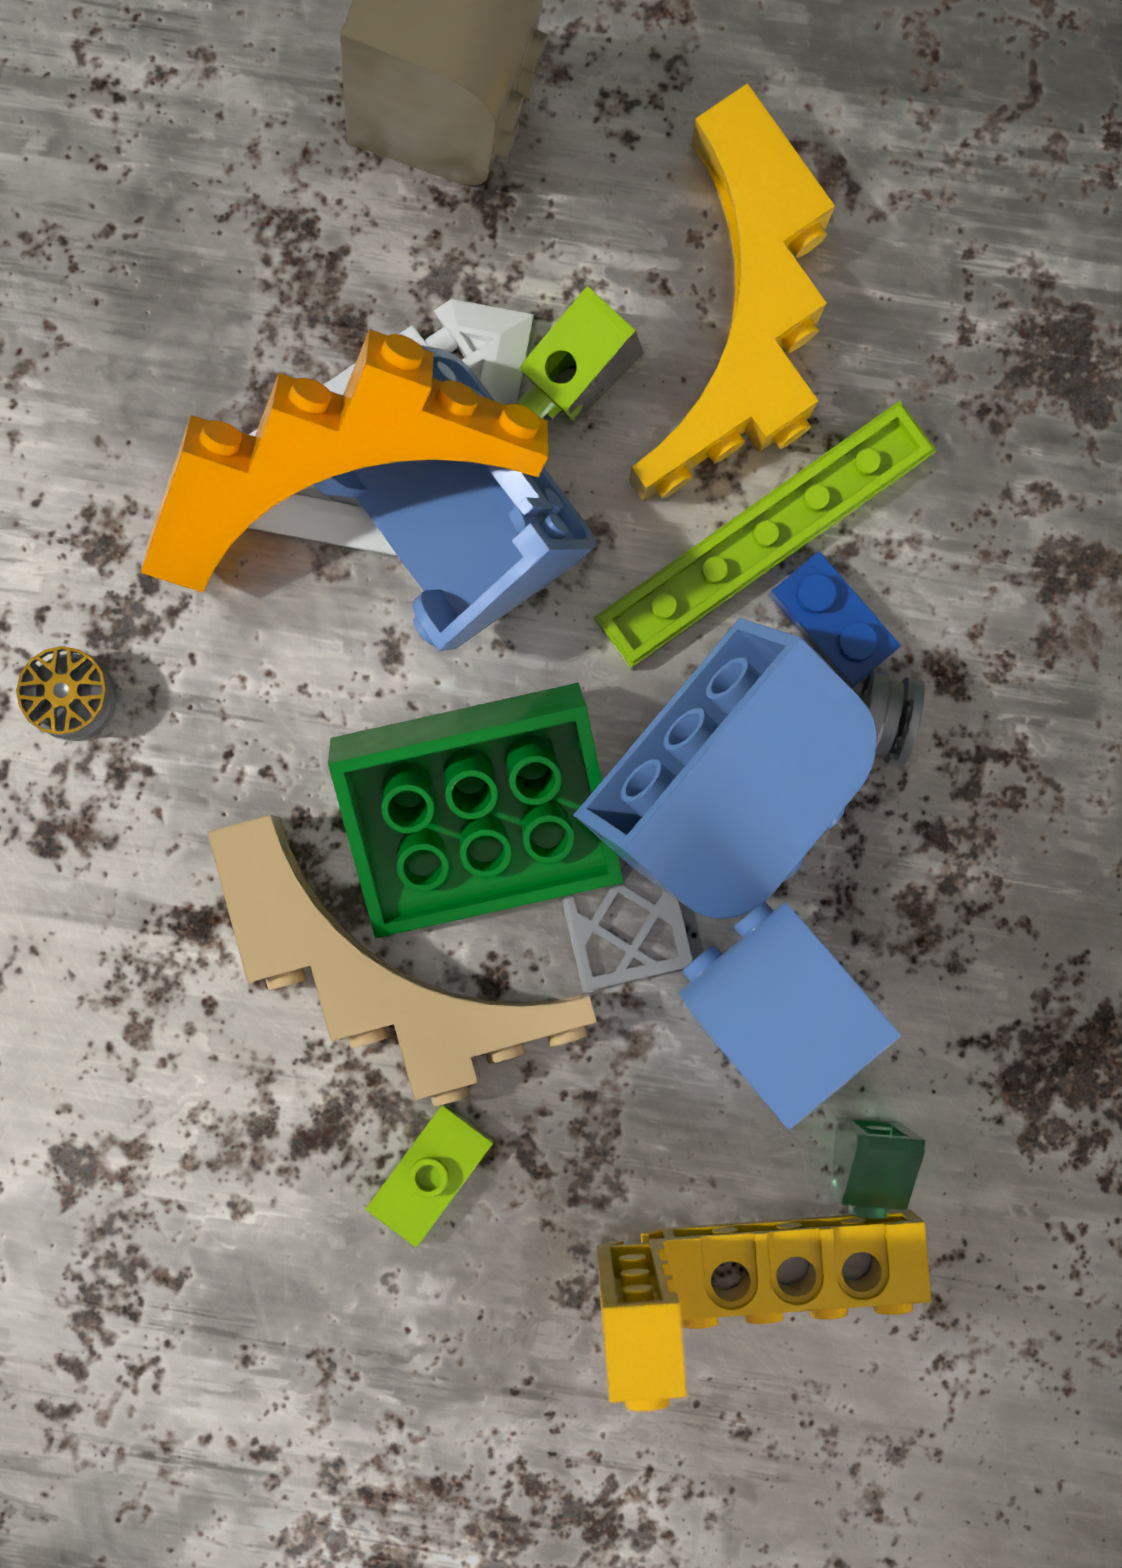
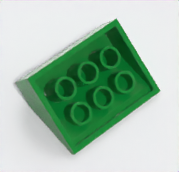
(472, 810)

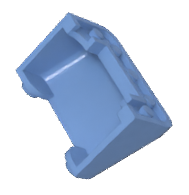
(468, 530)

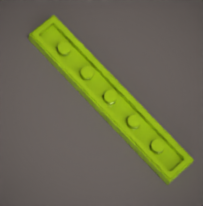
(765, 535)

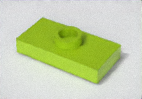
(429, 1175)

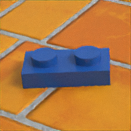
(834, 619)

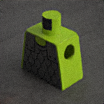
(583, 338)

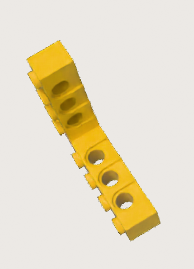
(667, 1285)

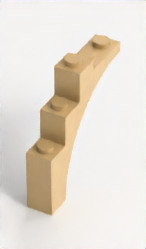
(287, 927)

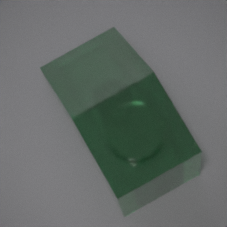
(875, 1165)

